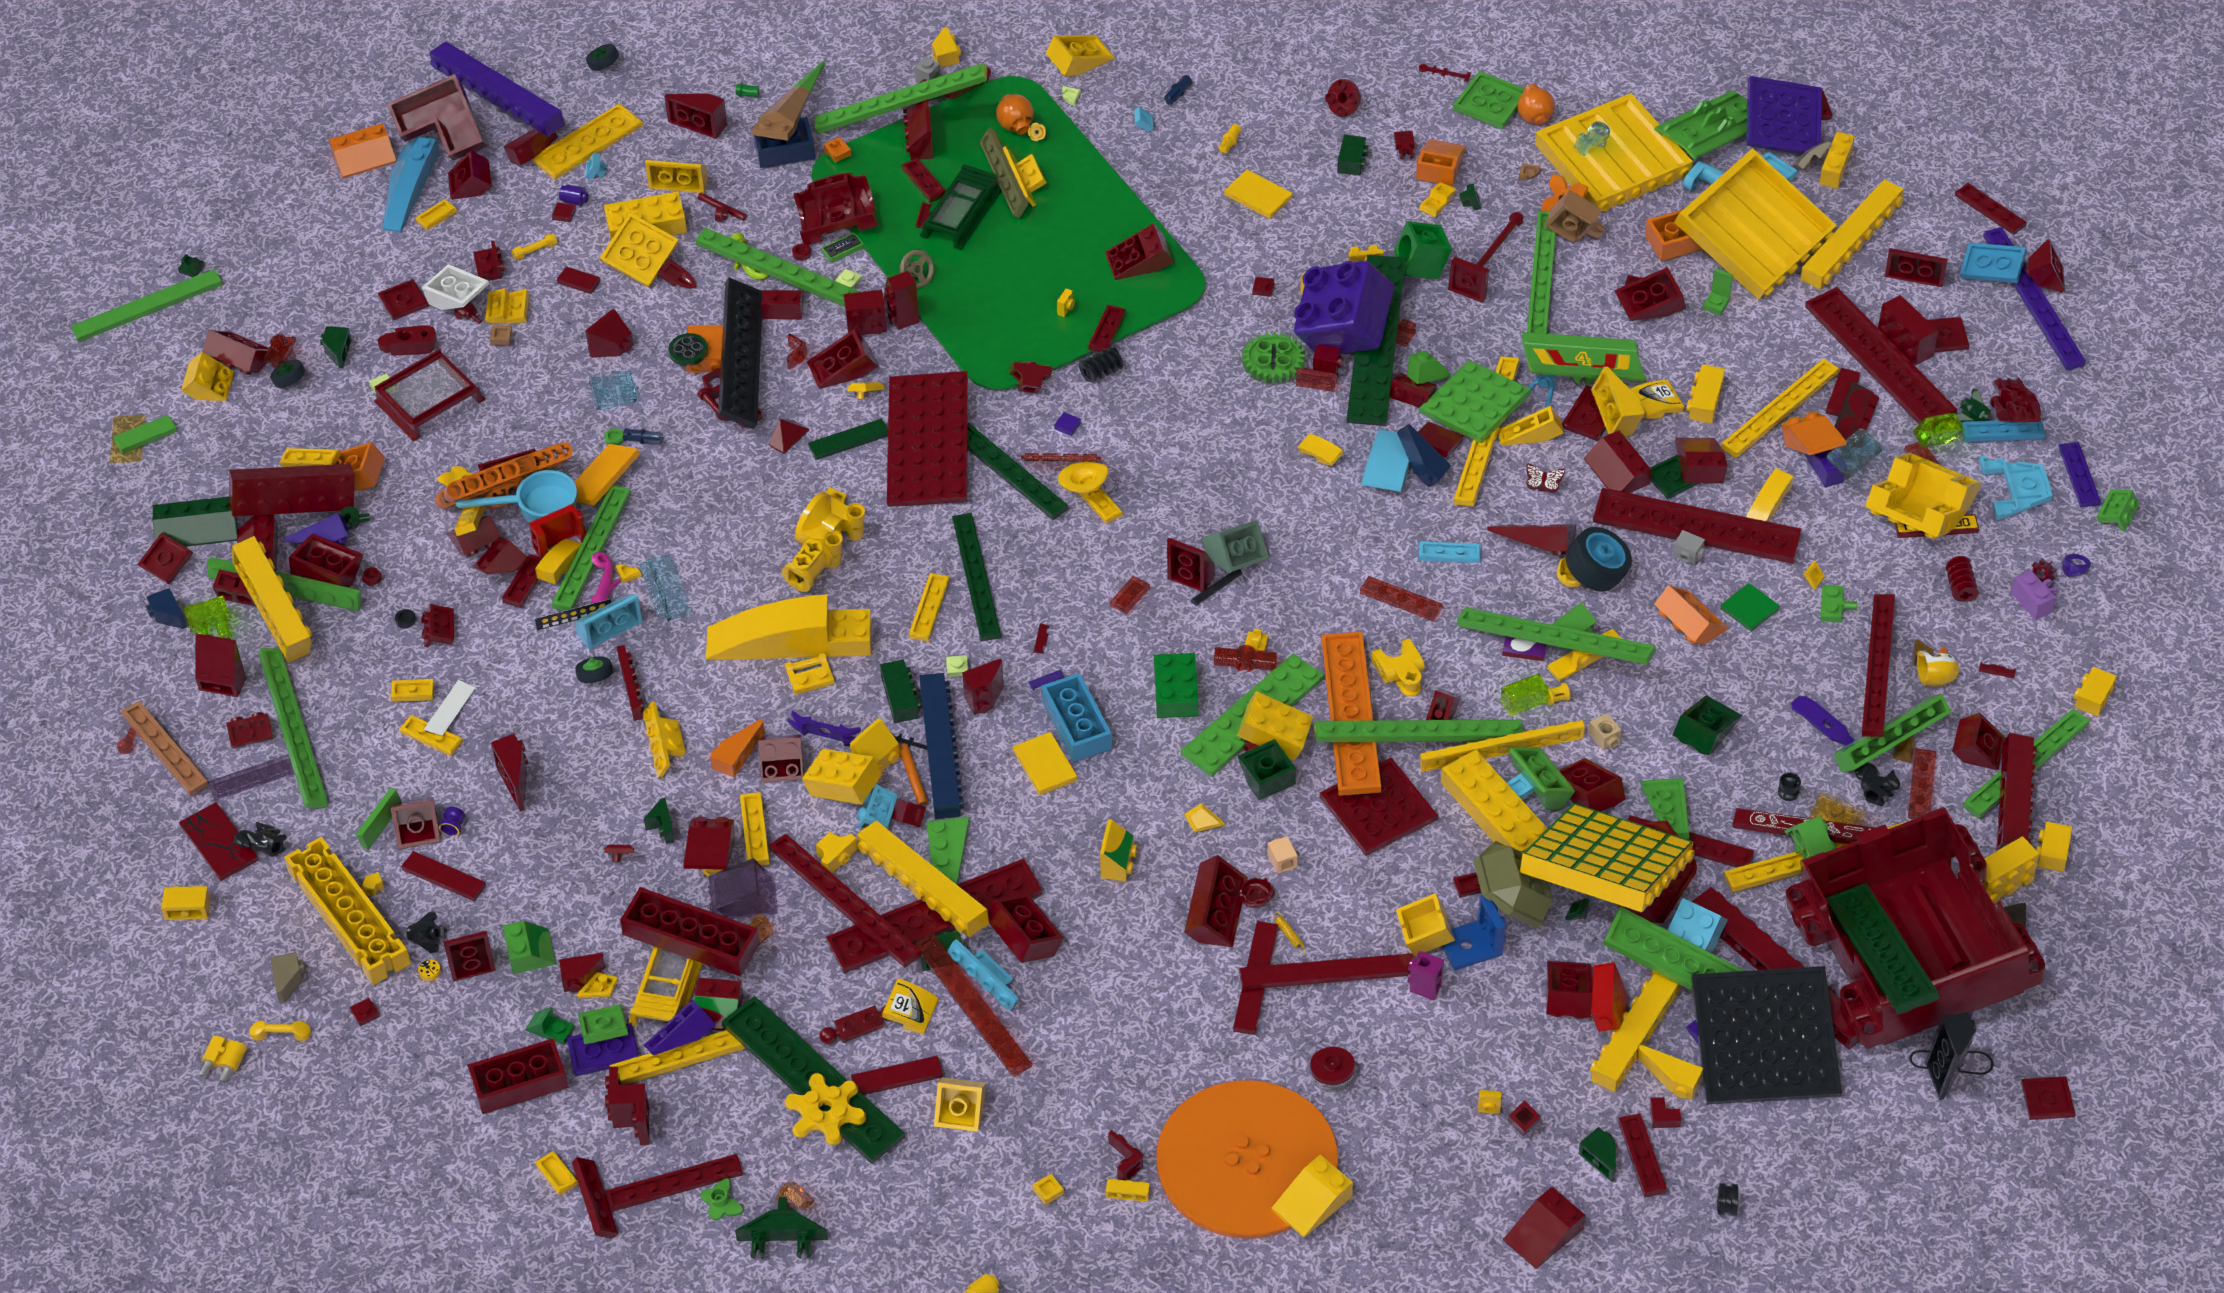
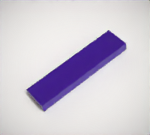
(2079, 474)

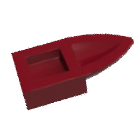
(677, 275)

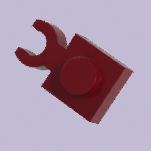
(1404, 143)

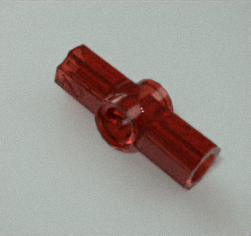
(1245, 658)

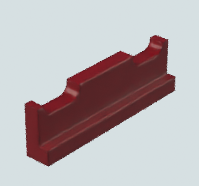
(923, 214)
(1041, 638)
(1997, 670)

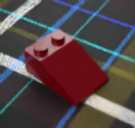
(697, 112)
(1651, 296)
(842, 361)
(1701, 460)
(1189, 565)
(511, 765)
(1593, 785)
(709, 843)
(469, 956)
(1569, 989)
(1545, 1228)

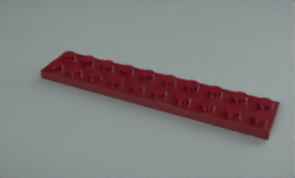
(1879, 356)
(1717, 528)
(916, 920)

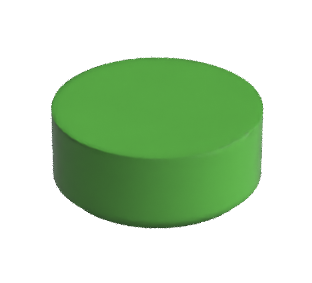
(614, 436)

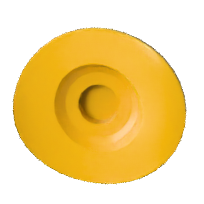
(1083, 477)

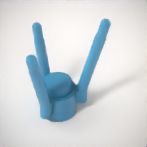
(1545, 381)

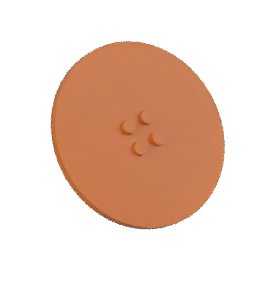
(1237, 1152)

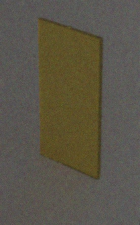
(120, 425)

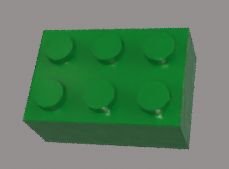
(1176, 685)

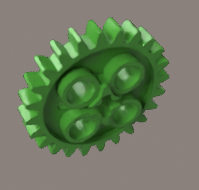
(1258, 357)

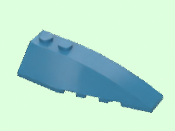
(408, 181)

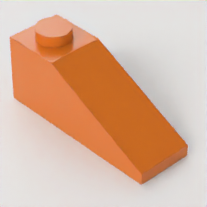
(735, 750)

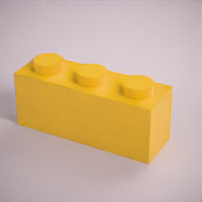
(1837, 160)
(1705, 393)

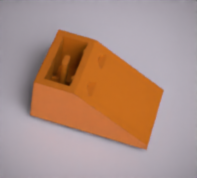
(1439, 162)

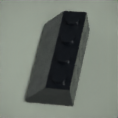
(1949, 1050)

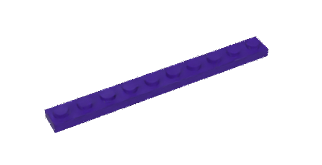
(2041, 310)

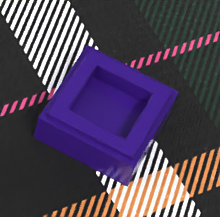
(1067, 423)

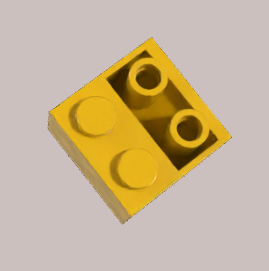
(207, 379)

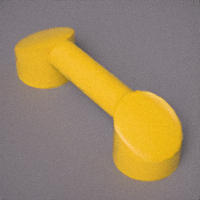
(299, 1029)

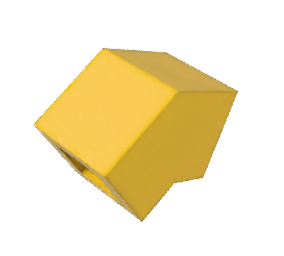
(372, 884)

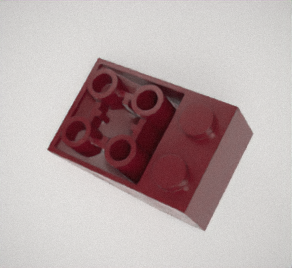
(1140, 254)
(218, 665)

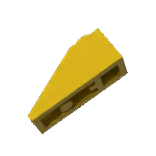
(1533, 428)
(1675, 1074)

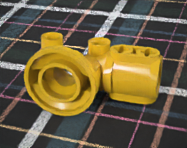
(821, 538)

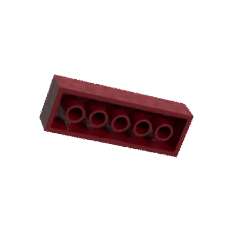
(291, 489)
(690, 931)

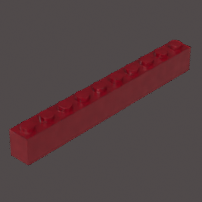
(1766, 954)

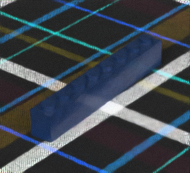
(939, 746)

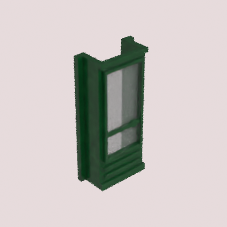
(963, 205)

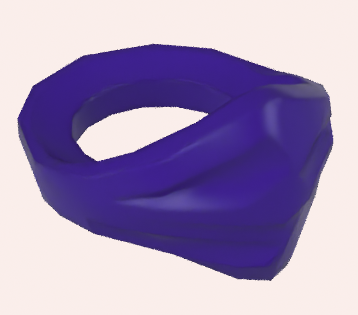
(2071, 569)

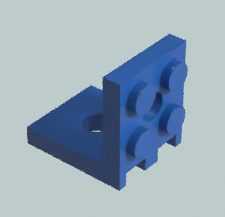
(1484, 936)

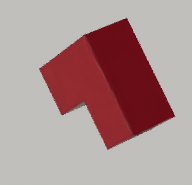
(1663, 1117)

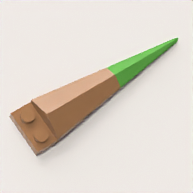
(783, 116)

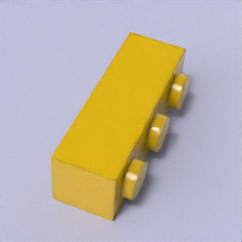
(1127, 1190)

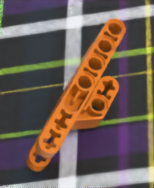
(502, 477)

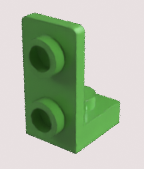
(1720, 292)

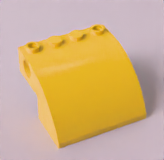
(1923, 495)

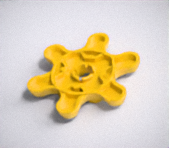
(828, 1121)

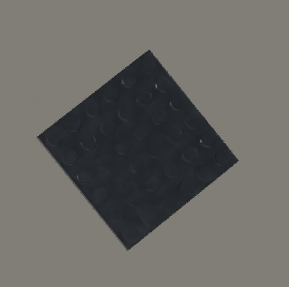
(1766, 1035)

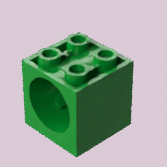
(1424, 248)

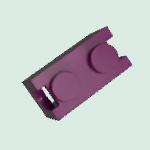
(1426, 975)

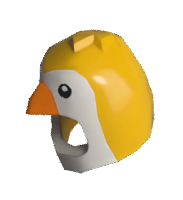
(1938, 669)

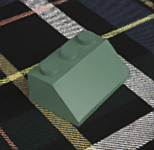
(1236, 546)

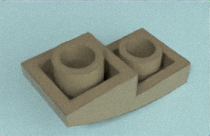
(1815, 152)

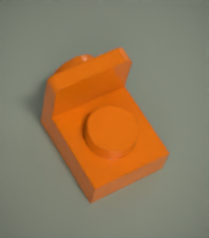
(837, 149)

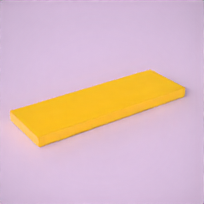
(586, 140)

